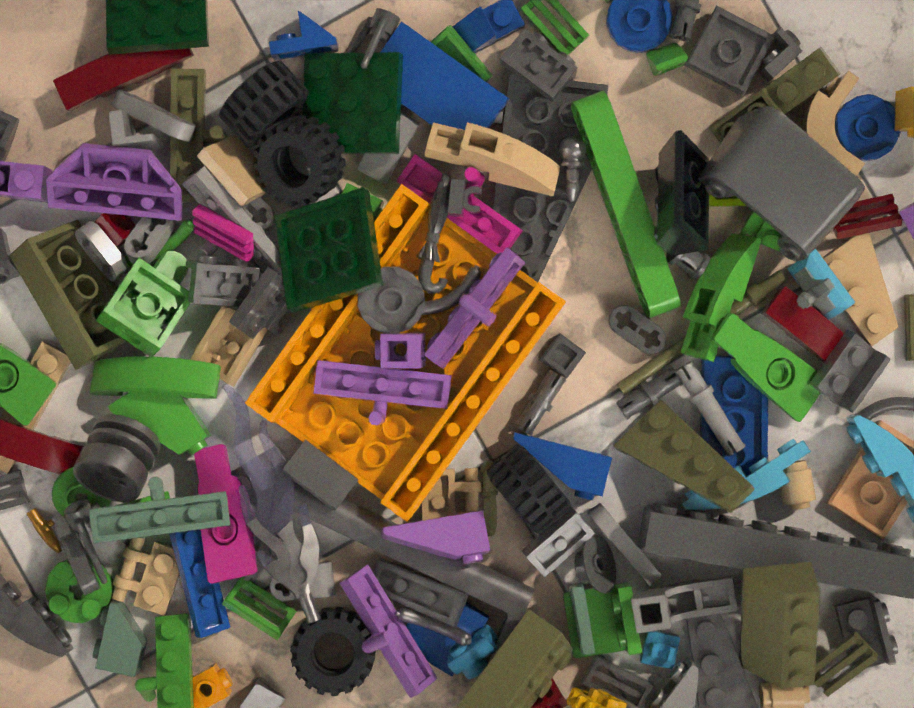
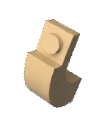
(820, 116)

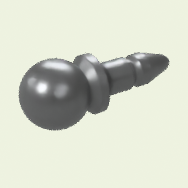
(572, 151)

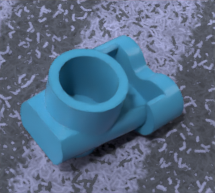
(472, 658)

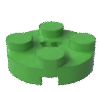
(64, 601)

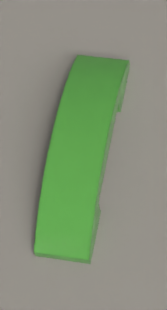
(155, 375)

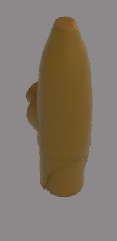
(44, 529)

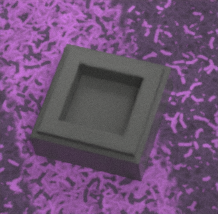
(562, 356)

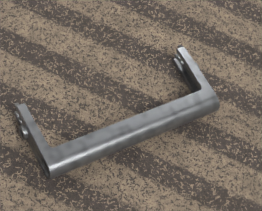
(470, 578)

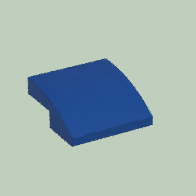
(436, 646)

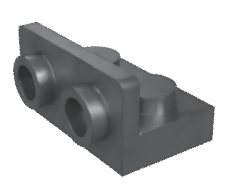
(539, 64)
(220, 282)
(849, 371)
(869, 620)

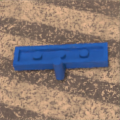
(202, 597)

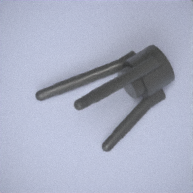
(381, 28)
(78, 519)

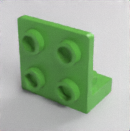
(610, 621)

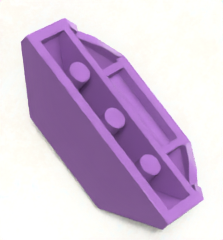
(114, 183)

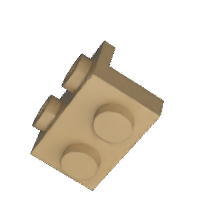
(227, 346)

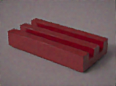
(863, 212)

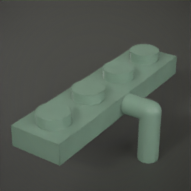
(159, 515)

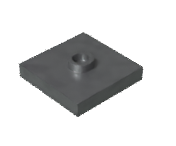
(729, 50)

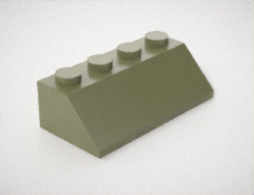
(68, 292)
(780, 623)

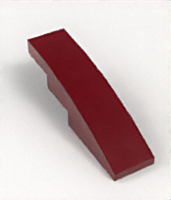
(114, 72)

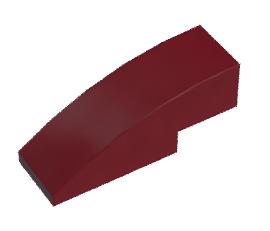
(804, 325)

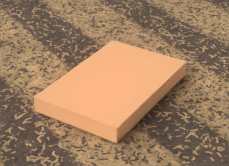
(869, 497)

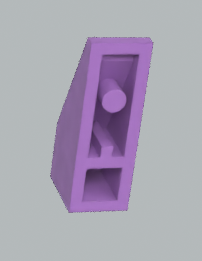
(450, 536)

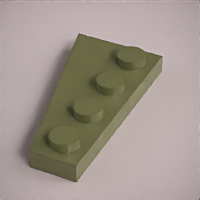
(679, 453)

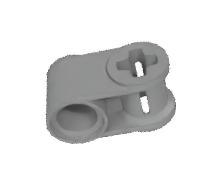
(323, 584)

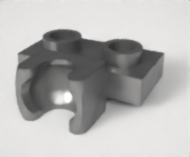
(262, 306)

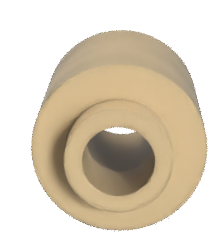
(800, 488)
(775, 697)

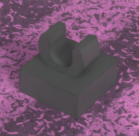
(459, 198)

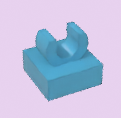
(660, 649)

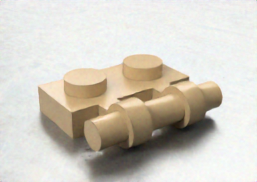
(441, 498)
(158, 580)

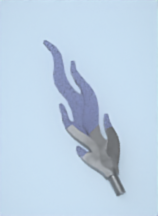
(274, 516)

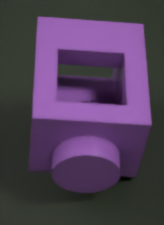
(386, 350)

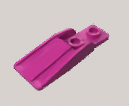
(230, 548)

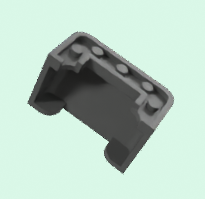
(782, 179)

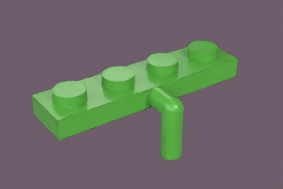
(173, 664)

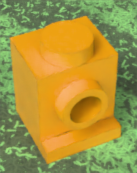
(218, 680)

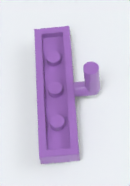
(474, 307)
(382, 386)
(388, 631)

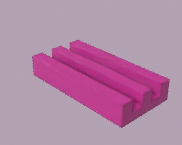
(223, 233)

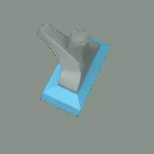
(820, 286)

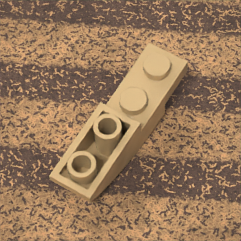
(490, 151)

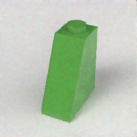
(168, 417)

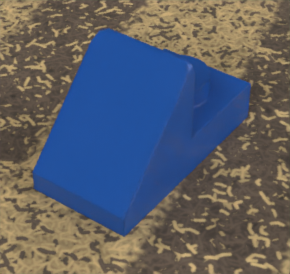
(489, 24)
(313, 40)

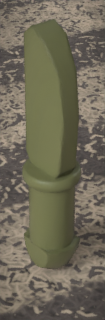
(489, 500)

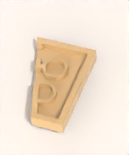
(861, 275)

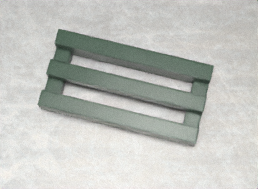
(581, 619)

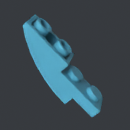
(885, 456)
(764, 478)

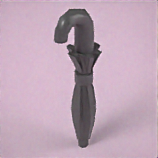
(429, 253)

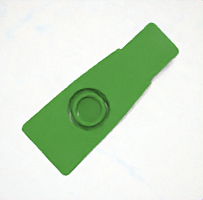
(768, 366)
(22, 386)

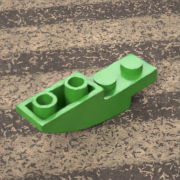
(715, 291)

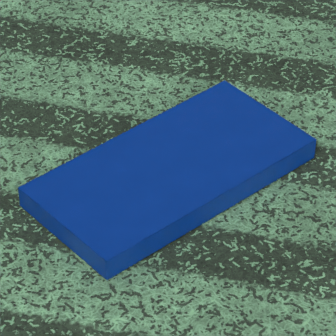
(440, 86)
(744, 408)

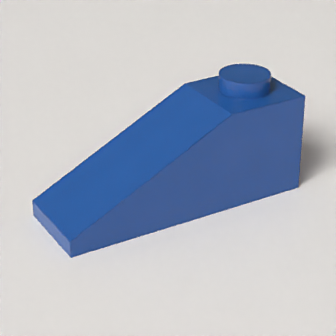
(573, 466)

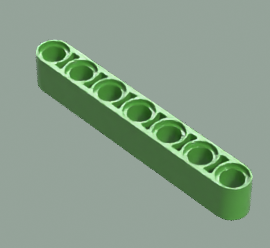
(625, 204)

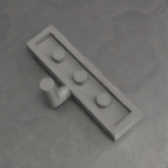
(211, 194)

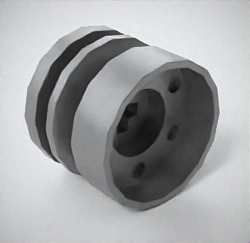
(117, 458)

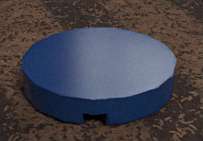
(639, 23)
(867, 127)

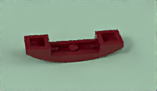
(37, 448)

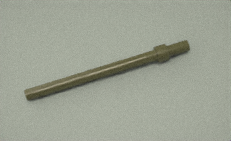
(753, 296)

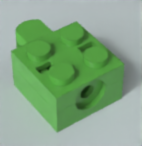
(148, 302)

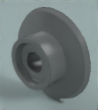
(596, 564)

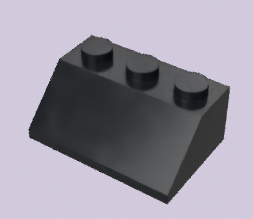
(681, 197)

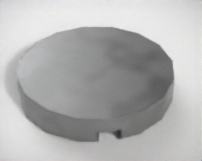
(394, 305)

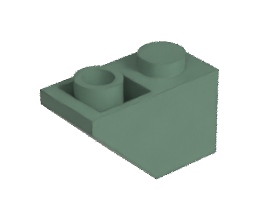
(122, 641)

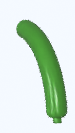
(175, 239)

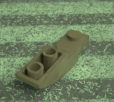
(785, 91)

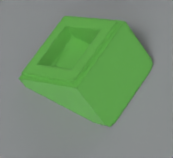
(666, 58)

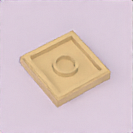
(233, 167)

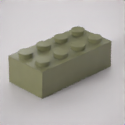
(521, 667)

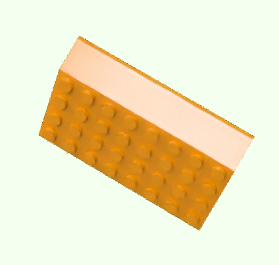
(415, 443)

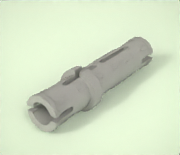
(702, 396)

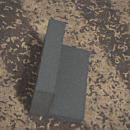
(319, 475)

